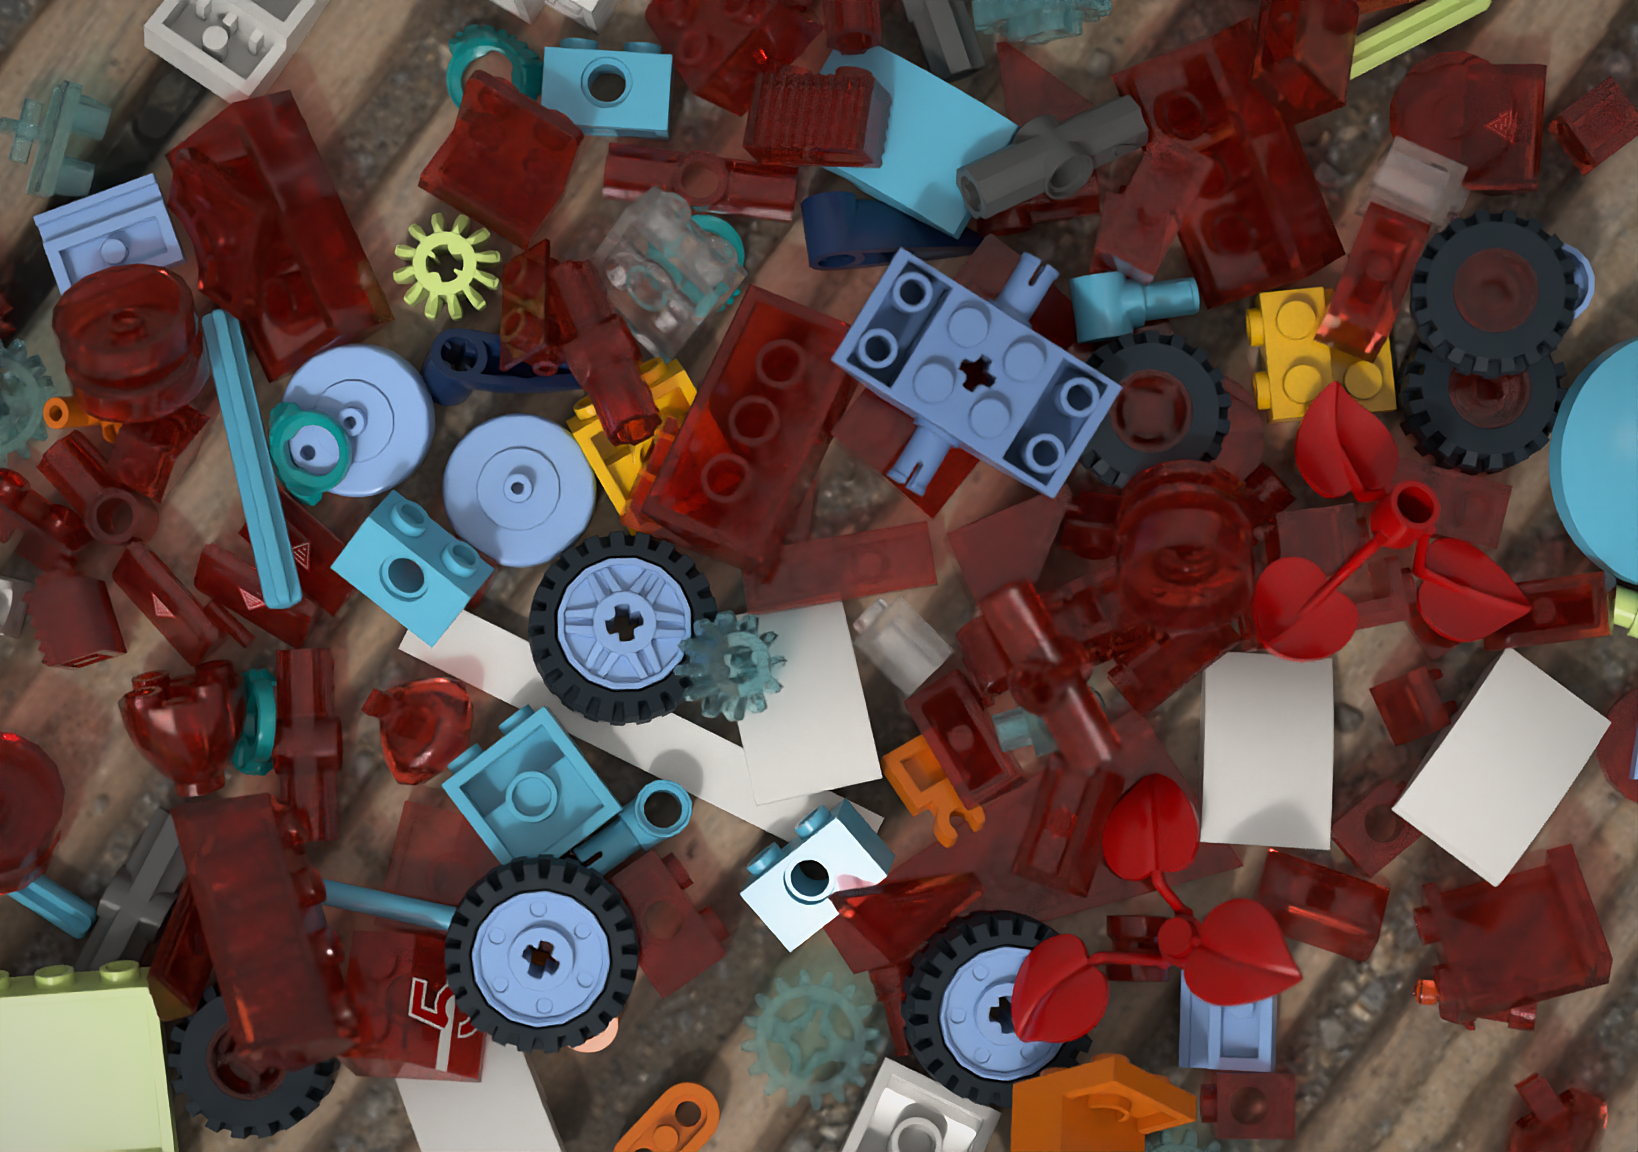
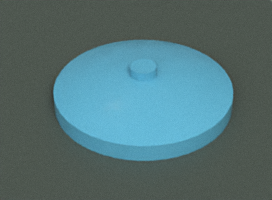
(1597, 461)

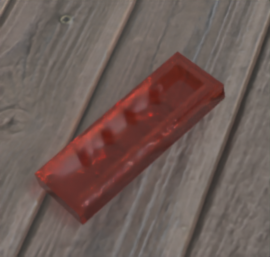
(844, 569)

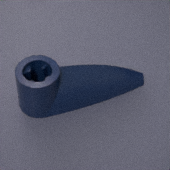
(868, 233)
(478, 368)

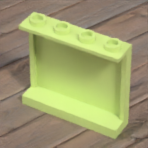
(83, 1062)

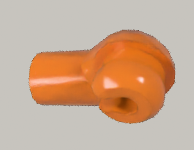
(64, 413)

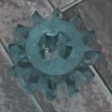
(711, 675)

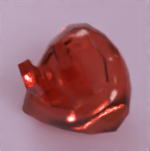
(422, 726)
(1557, 1123)

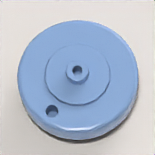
(378, 404)
(519, 489)

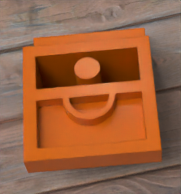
(1096, 1107)

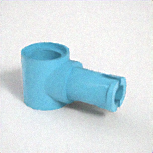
(1116, 305)
(633, 830)

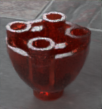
(187, 723)

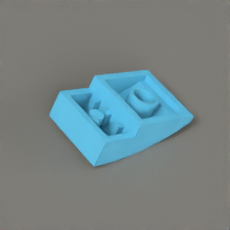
(927, 138)

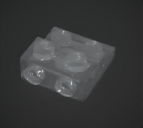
(665, 272)

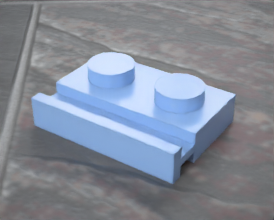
(110, 230)
(1227, 1035)

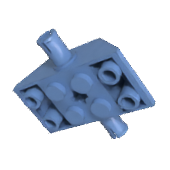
(1035, 398)

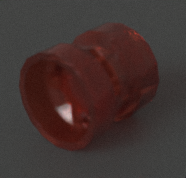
(1125, 934)

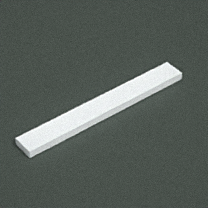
(664, 747)

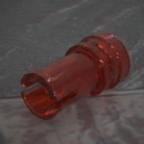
(888, 989)

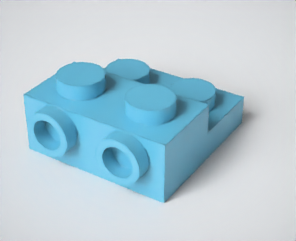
(530, 789)

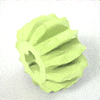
(463, 251)

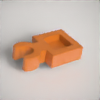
(924, 786)

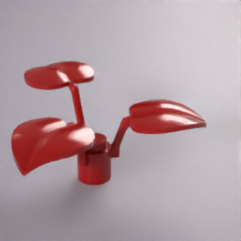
(1348, 450)
(1225, 959)

